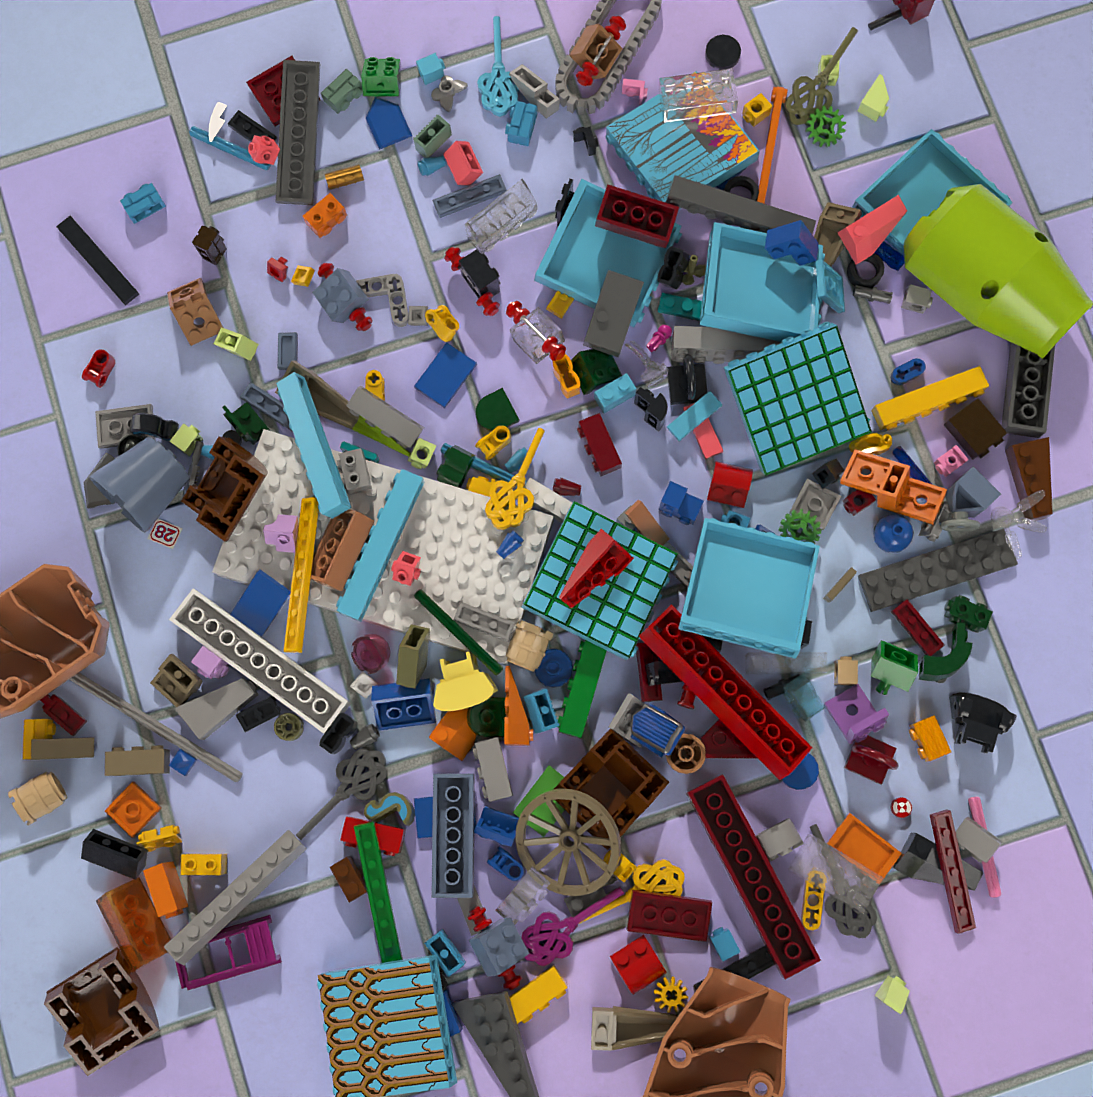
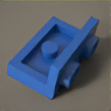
(497, 826)

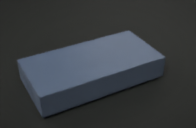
(287, 349)

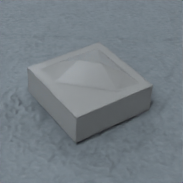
(417, 316)

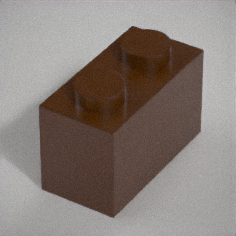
(349, 878)

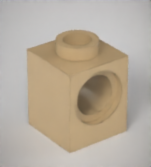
(846, 671)

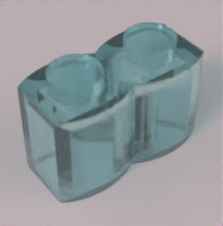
(803, 698)

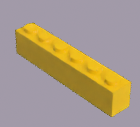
(929, 398)

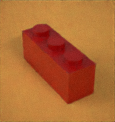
(389, 837)

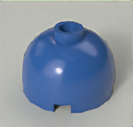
(893, 533)

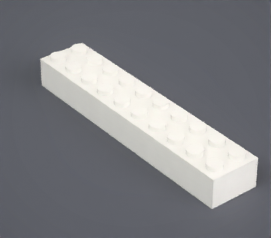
(259, 661)

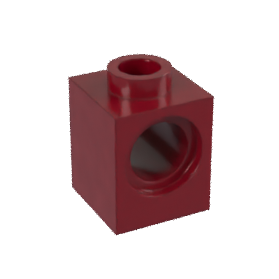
(866, 498)

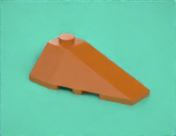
(454, 733)

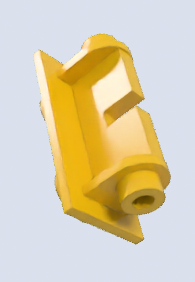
(151, 840)

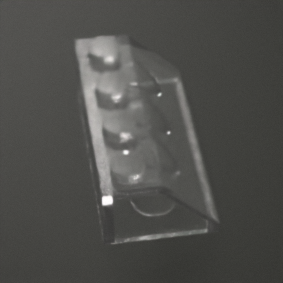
(501, 217)

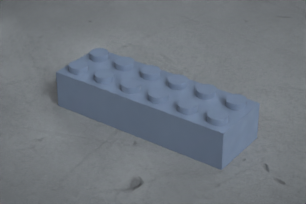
(453, 836)

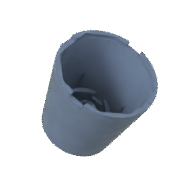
(142, 481)

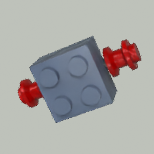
(342, 297)
(497, 946)

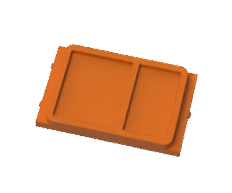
(864, 846)

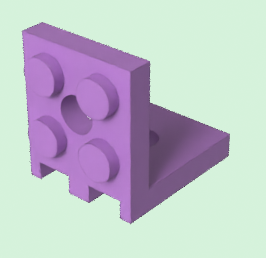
(858, 725)

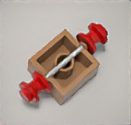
(597, 50)

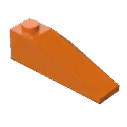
(516, 725)

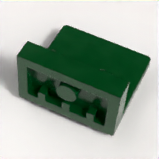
(594, 369)
(246, 422)

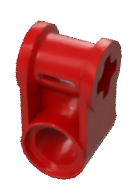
(99, 369)

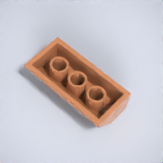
(340, 549)

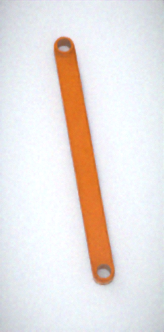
(778, 97)

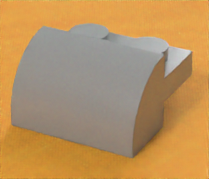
(622, 721)

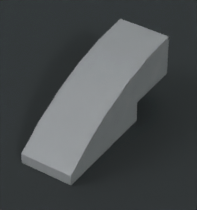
(535, 90)

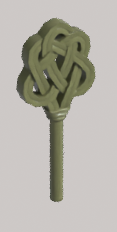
(820, 93)

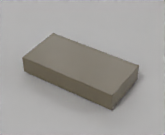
(840, 585)

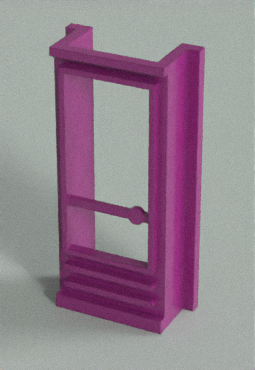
(259, 946)

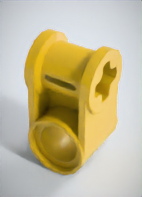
(443, 322)
(378, 387)
(493, 443)

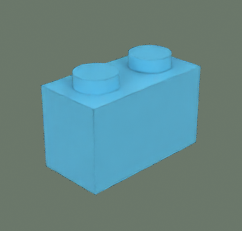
(615, 393)

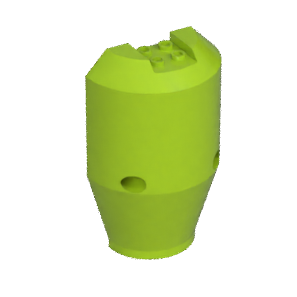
(996, 269)

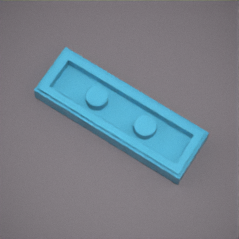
(694, 416)

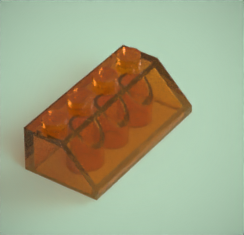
(134, 923)

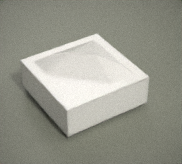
(363, 684)

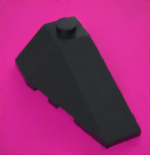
(921, 862)

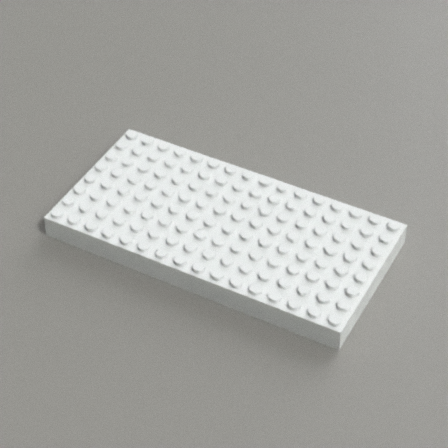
(443, 529)

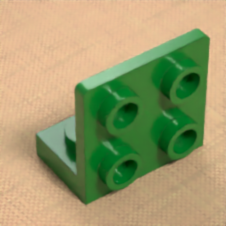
(380, 77)

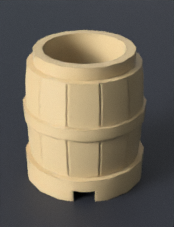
(528, 645)
(38, 797)

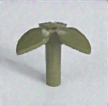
(692, 269)

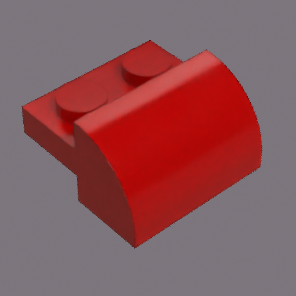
(730, 484)
(638, 964)

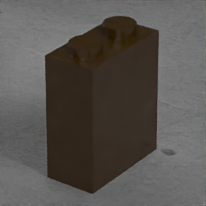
(976, 429)

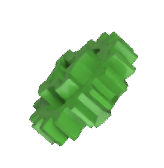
(823, 120)
(793, 526)

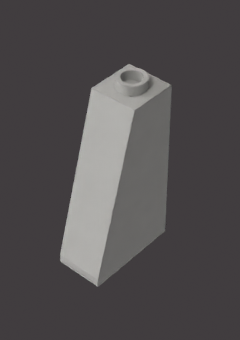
(213, 709)

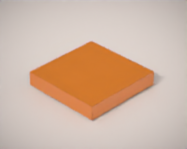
(133, 809)

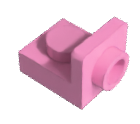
(635, 88)

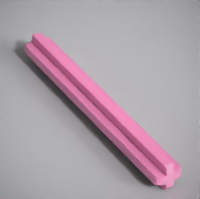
(989, 867)

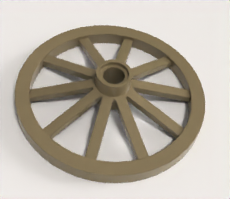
(568, 845)

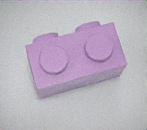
(210, 664)

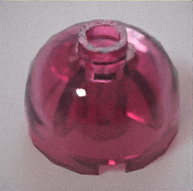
(370, 653)

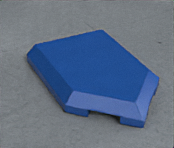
(387, 123)

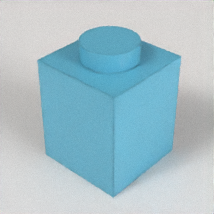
(430, 68)

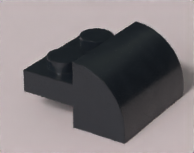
(654, 408)

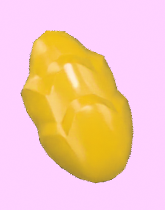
(872, 443)

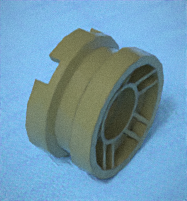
(281, 725)

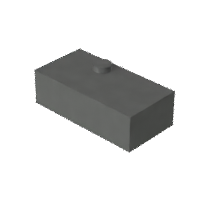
(613, 313)

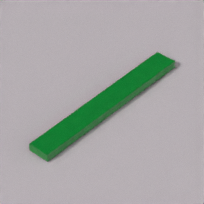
(378, 892)

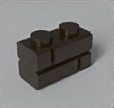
(209, 244)

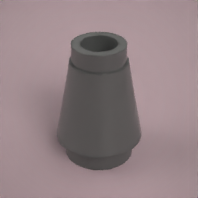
(365, 736)

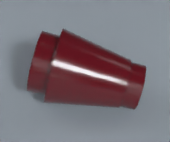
(566, 488)

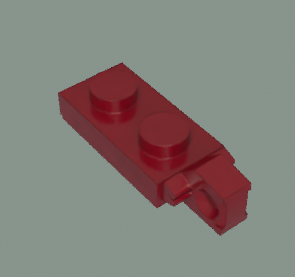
(63, 714)

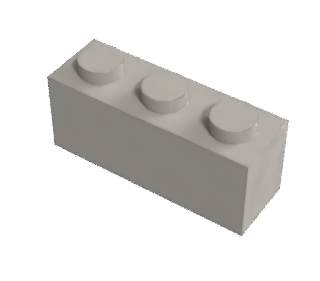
(492, 769)

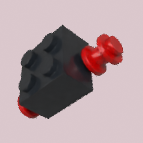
(478, 275)

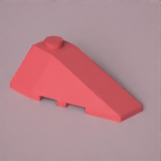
(870, 231)

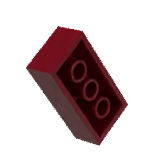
(636, 216)

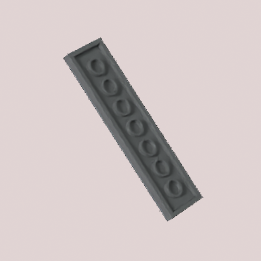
(298, 132)
(937, 570)

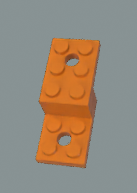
(893, 486)

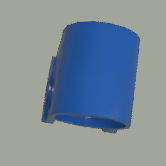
(505, 864)

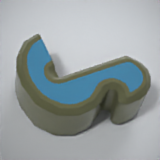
(389, 804)

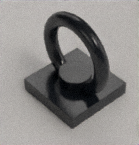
(686, 382)

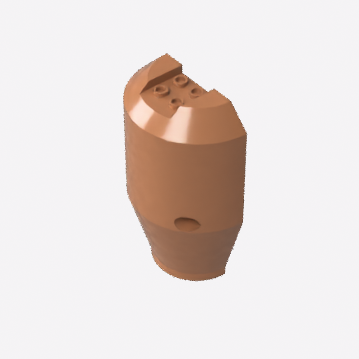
(46, 635)
(730, 1039)

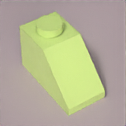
(875, 100)
(236, 344)
(893, 993)

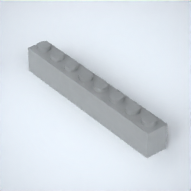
(234, 898)

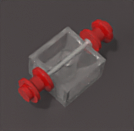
(536, 333)

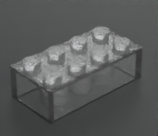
(698, 95)
(835, 873)

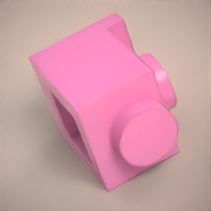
(957, 457)

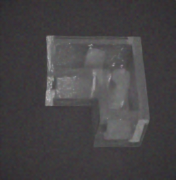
(523, 897)

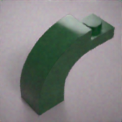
(940, 668)

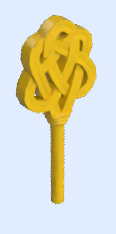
(500, 500)
(665, 873)

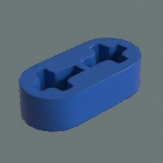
(910, 375)

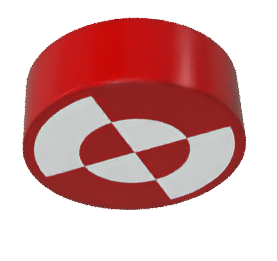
(901, 807)

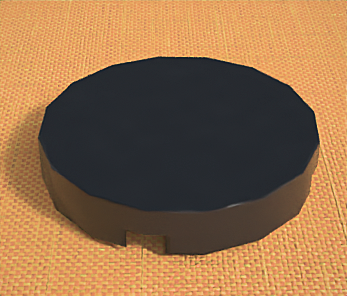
(723, 52)

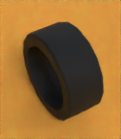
(744, 182)
(855, 279)

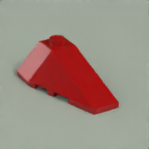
(597, 563)

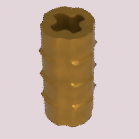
(344, 177)

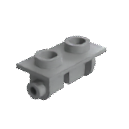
(933, 531)

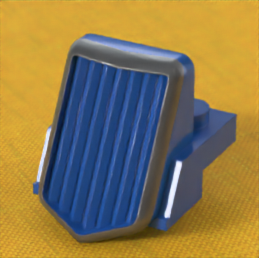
(656, 730)

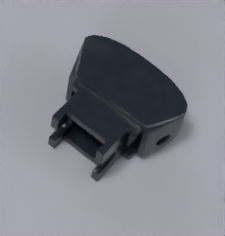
(979, 719)

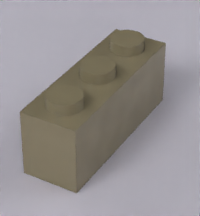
(137, 761)

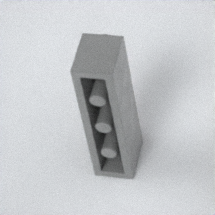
(385, 417)

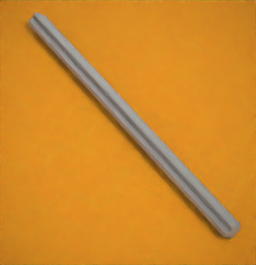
(157, 727)

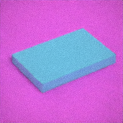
(830, 286)

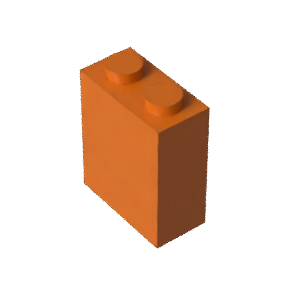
(166, 889)

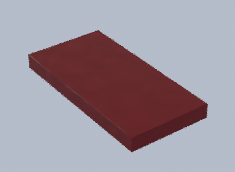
(669, 915)

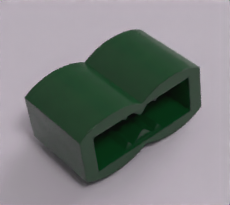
(455, 467)

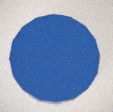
(554, 669)
(803, 775)

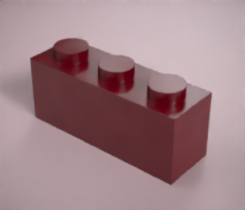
(599, 445)

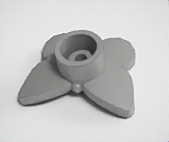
(447, 90)

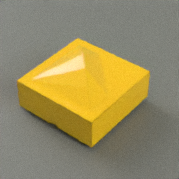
(302, 275)

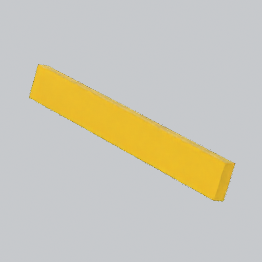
(301, 575)

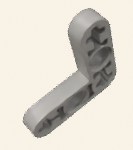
(387, 288)

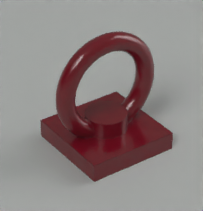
(871, 759)

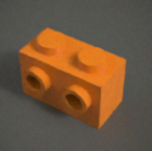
(325, 215)

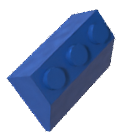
(403, 706)

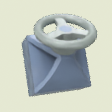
(968, 498)

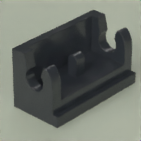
(660, 673)
(258, 713)

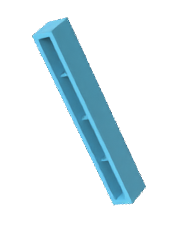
(313, 446)
(380, 545)

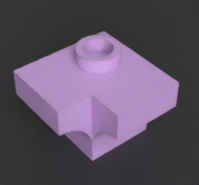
(282, 533)

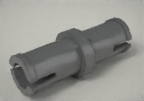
(872, 294)

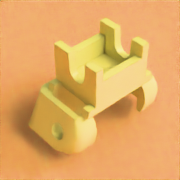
(462, 685)

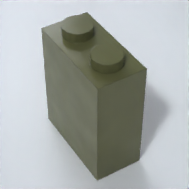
(412, 656)

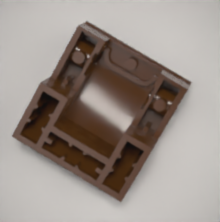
(226, 488)
(617, 780)
(102, 1011)

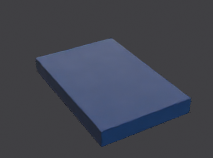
(445, 375)
(260, 603)
(424, 816)

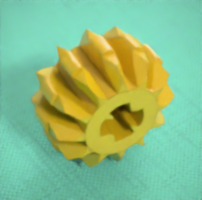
(670, 1001)

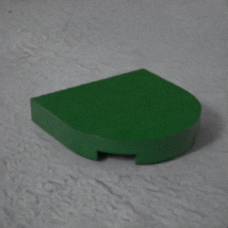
(495, 411)
(488, 717)

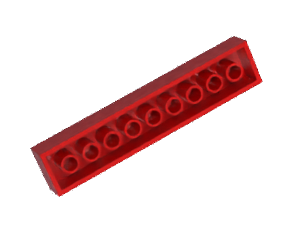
(727, 694)

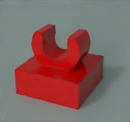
(277, 268)

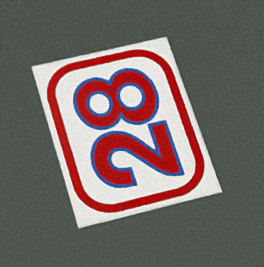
(164, 533)

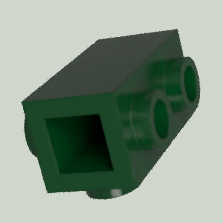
(974, 616)

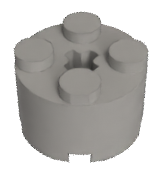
(779, 839)

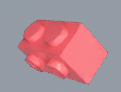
(463, 163)

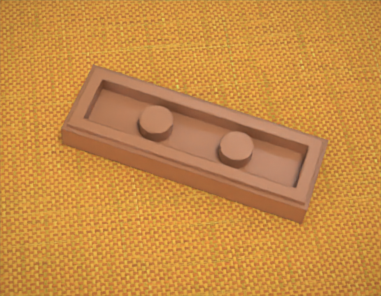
(646, 523)

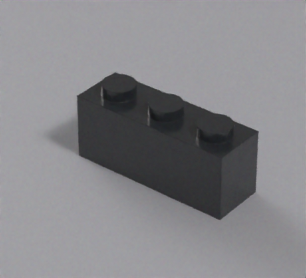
(114, 854)

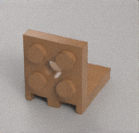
(190, 303)

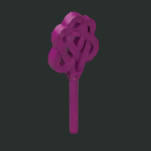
(539, 950)

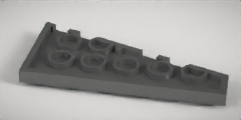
(497, 1035)

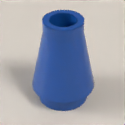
(510, 544)

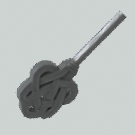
(374, 769)
(852, 924)

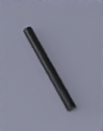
(881, 21)

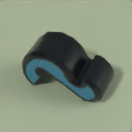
(153, 425)

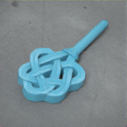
(495, 101)

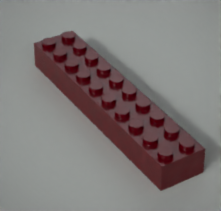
(753, 877)

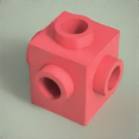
(263, 150)
(406, 568)

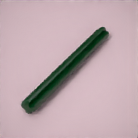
(458, 632)

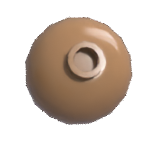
(687, 755)

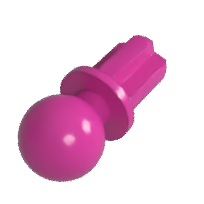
(659, 337)

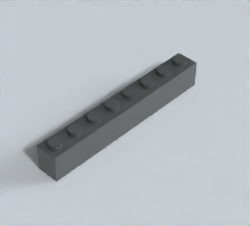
(730, 207)

